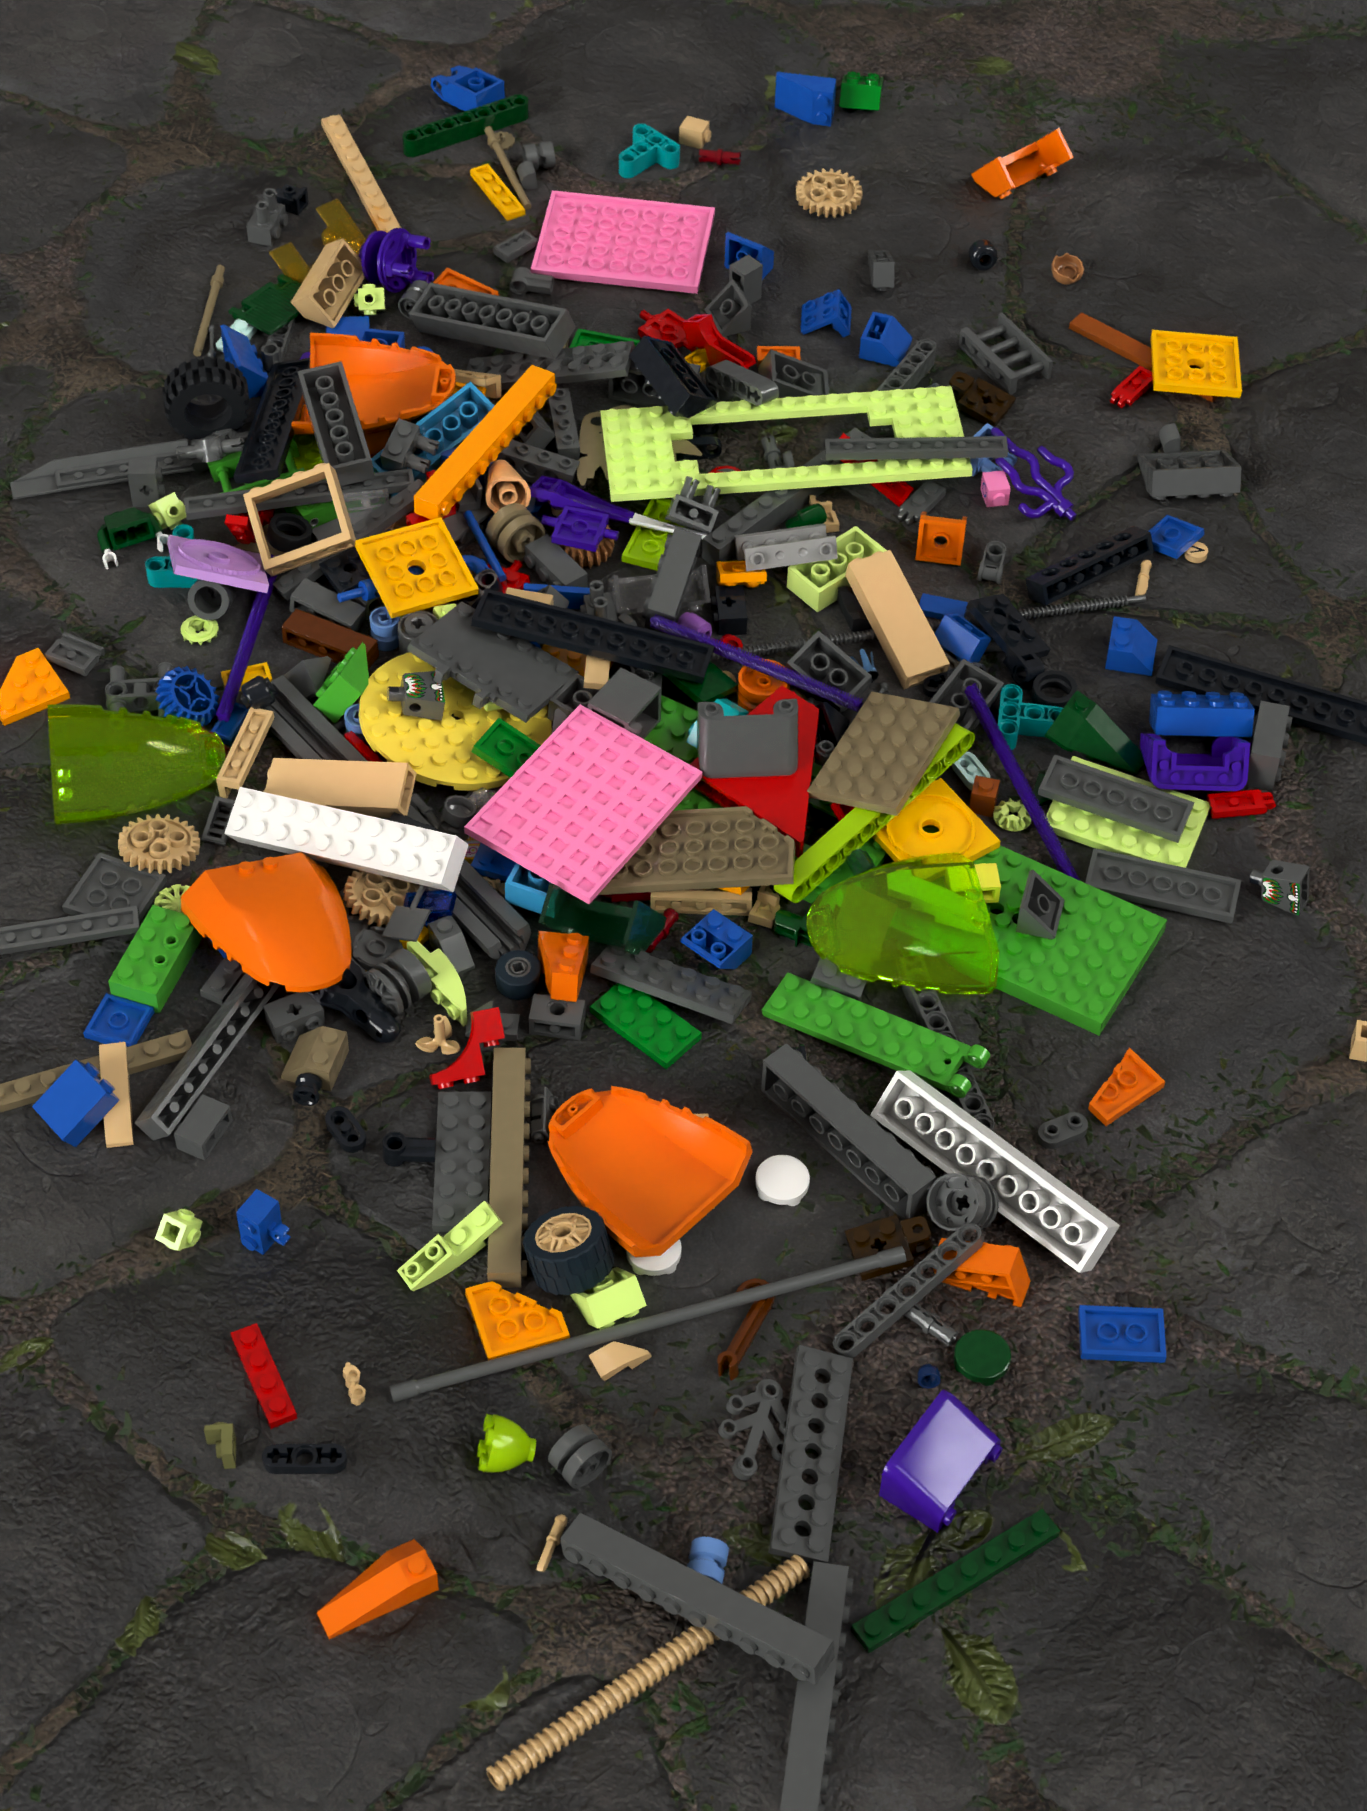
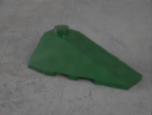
(1091, 731)

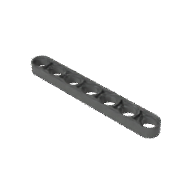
(912, 1278)

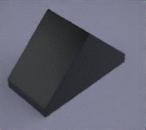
(830, 724)

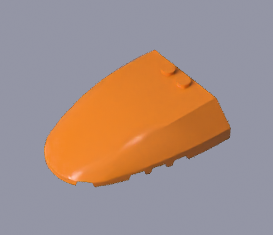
(382, 379)
(275, 920)
(644, 1164)

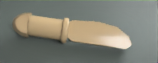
(1143, 578)
(552, 1540)

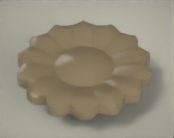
(506, 139)

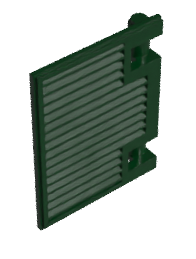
(269, 306)

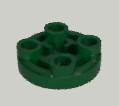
(982, 1356)

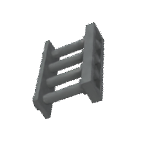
(998, 368)

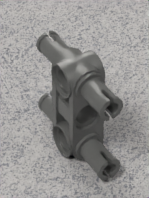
(214, 446)
(134, 693)

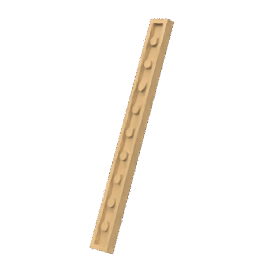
(359, 173)

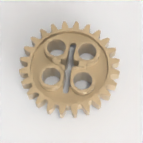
(828, 193)
(159, 843)
(375, 895)

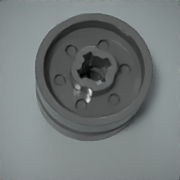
(580, 1456)

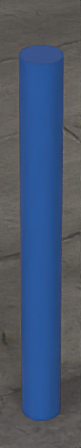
(484, 545)

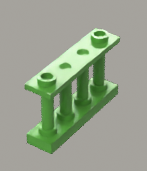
(225, 468)

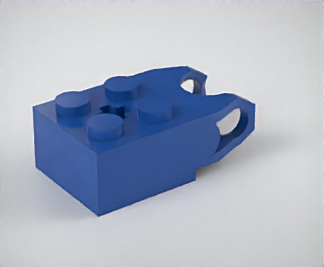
(468, 88)

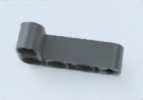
(730, 380)

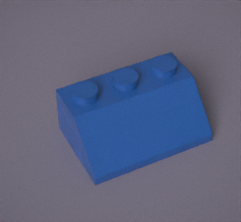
(244, 356)

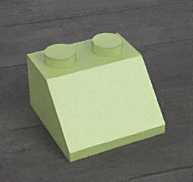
(611, 1299)

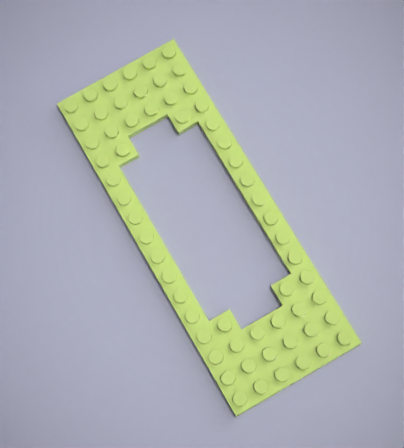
(644, 465)

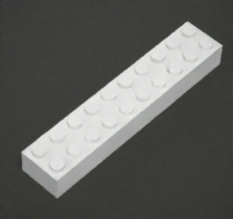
(347, 839)
(1024, 1189)

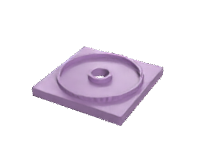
(217, 563)

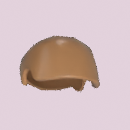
(1067, 269)

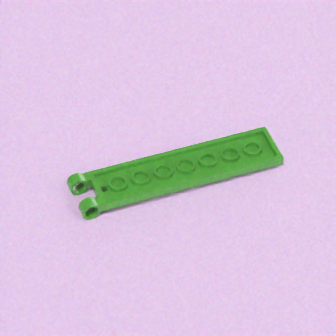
(873, 1033)

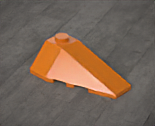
(386, 1585)

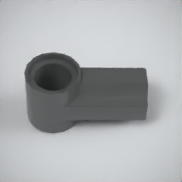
(525, 281)

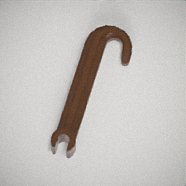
(733, 1355)

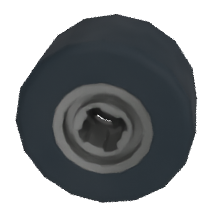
(518, 974)

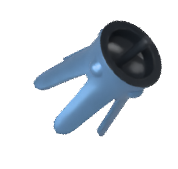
(869, 667)

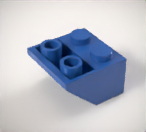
(884, 340)
(719, 941)

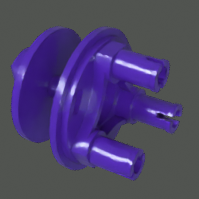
(392, 259)

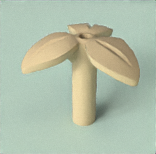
(442, 1031)

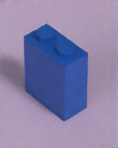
(76, 1102)

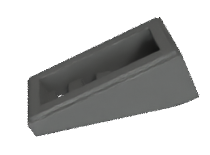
(219, 804)

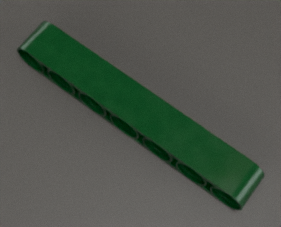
(465, 125)

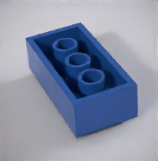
(1201, 714)

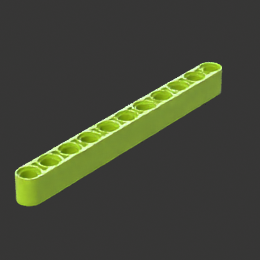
(863, 824)

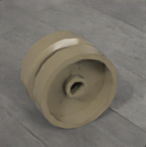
(513, 529)

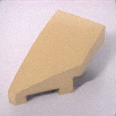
(832, 523)
(765, 907)
(616, 1357)

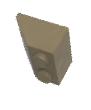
(318, 1053)

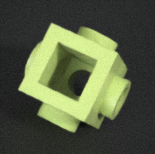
(377, 304)
(168, 511)
(179, 1229)

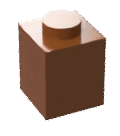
(984, 795)

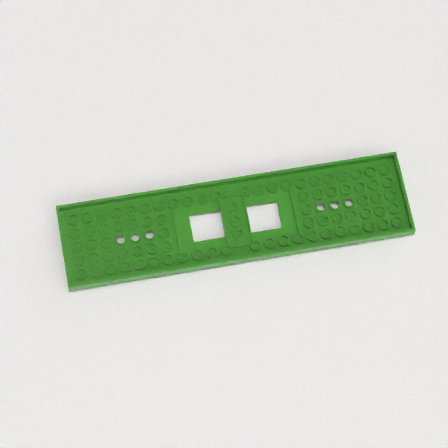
(1073, 976)

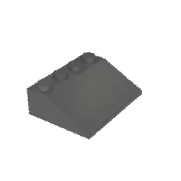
(1190, 474)

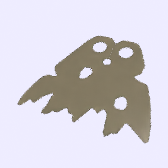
(592, 445)

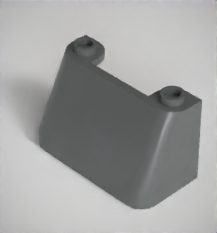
(747, 742)

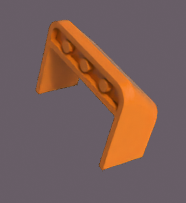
(1023, 165)

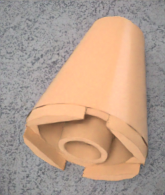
(505, 486)

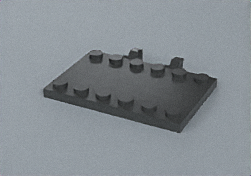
(491, 664)

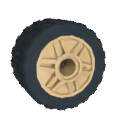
(568, 1250)

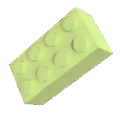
(819, 581)

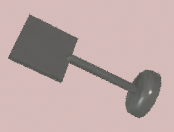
(407, 922)

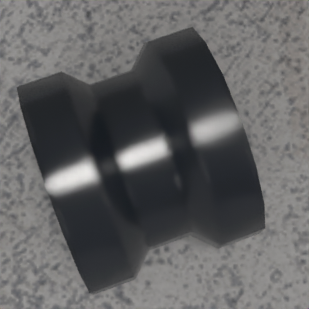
(307, 1089)

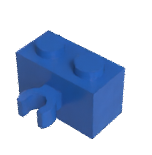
(962, 638)
(261, 1223)

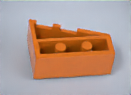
(563, 963)
(993, 1270)

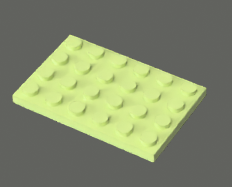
(1123, 839)

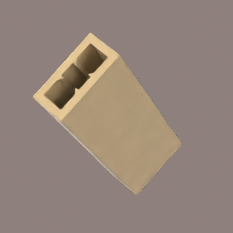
(896, 618)
(352, 786)

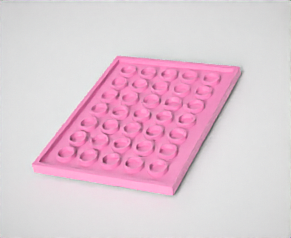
(624, 241)

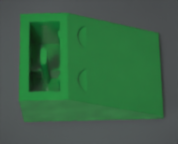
(861, 91)

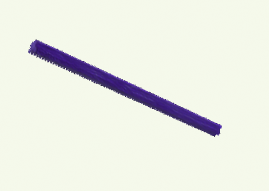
(244, 651)
(759, 665)
(1019, 782)

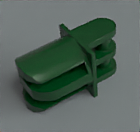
(810, 515)
(792, 927)

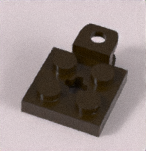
(972, 395)
(892, 1234)

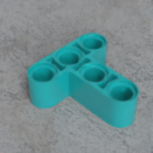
(646, 150)
(160, 569)
(1021, 717)

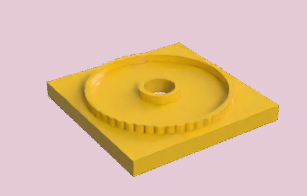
(1214, 354)
(421, 545)
(957, 824)

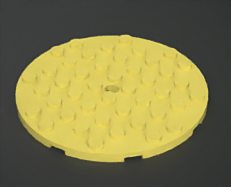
(437, 748)

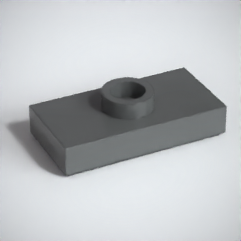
(515, 246)

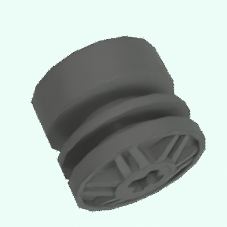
(398, 981)
(949, 1199)

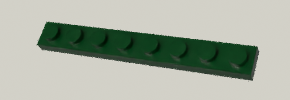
(955, 1581)

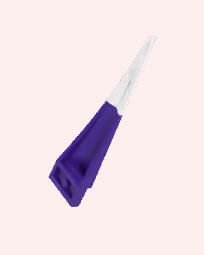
(563, 493)

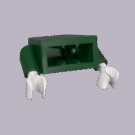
(126, 529)

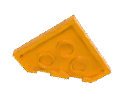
(30, 687)
(512, 1321)

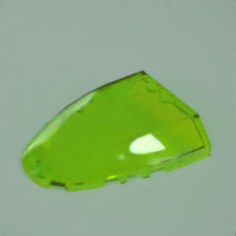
(125, 761)
(910, 926)

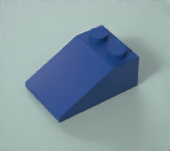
(806, 97)

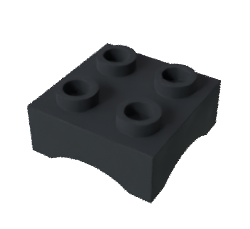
(852, 610)

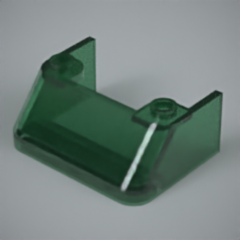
(601, 921)

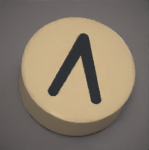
(1197, 553)

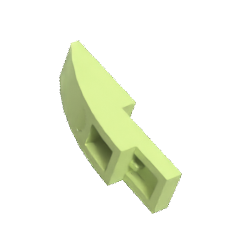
(445, 981)
(452, 1250)

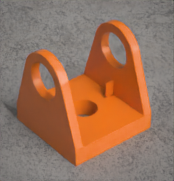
(951, 529)

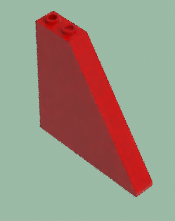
(775, 798)

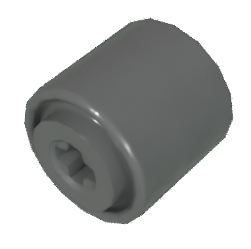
(206, 604)
(412, 626)

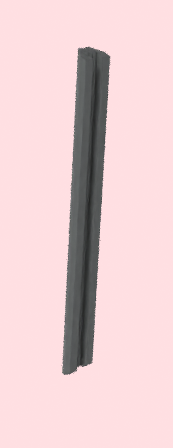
(477, 905)

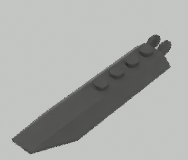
(100, 469)

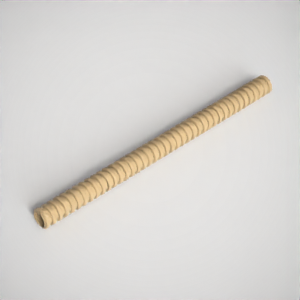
(635, 1681)

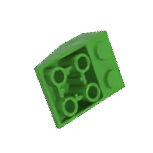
(344, 684)

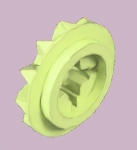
(194, 624)
(1011, 822)

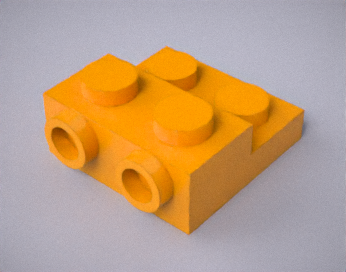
(734, 573)

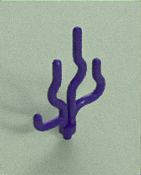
(1050, 494)

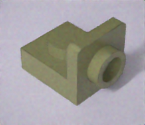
(225, 1439)

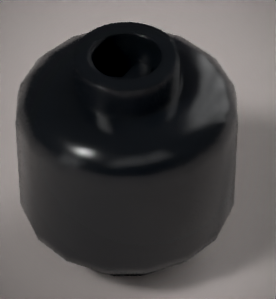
(983, 255)
(258, 693)

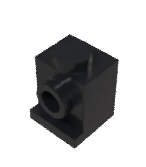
(293, 198)

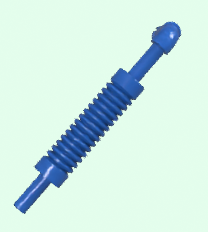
(368, 591)

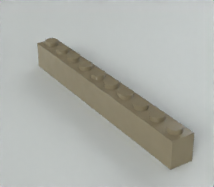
(507, 1166)

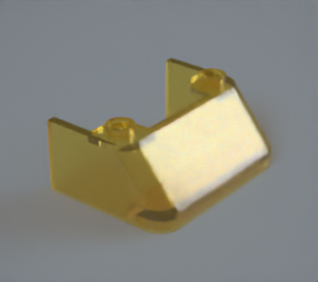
(339, 226)

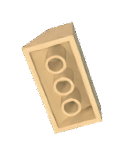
(330, 284)

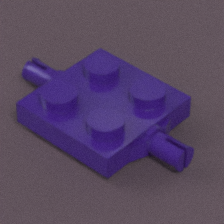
(580, 528)

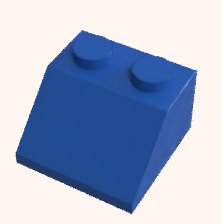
(739, 247)
(1131, 647)

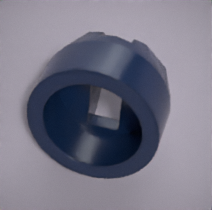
(932, 1376)

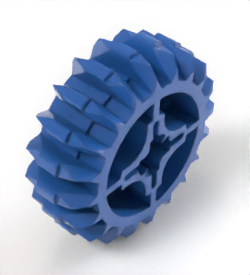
(194, 695)

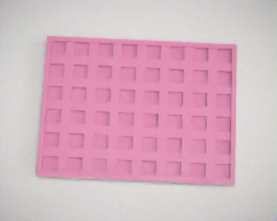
(583, 803)

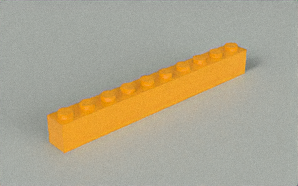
(484, 443)

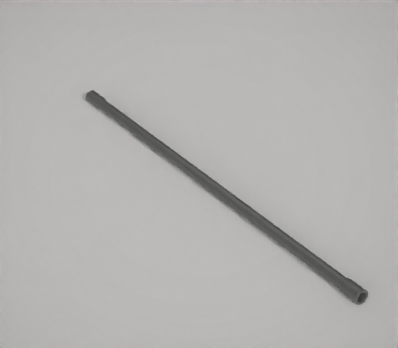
(415, 1387)

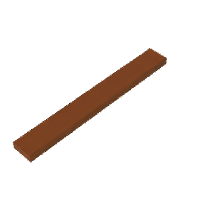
(1116, 342)

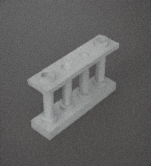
(785, 547)

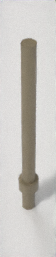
(495, 144)
(216, 283)

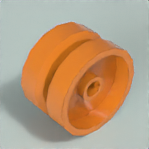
(756, 686)

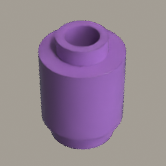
(696, 623)

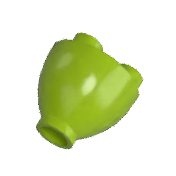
(504, 1445)

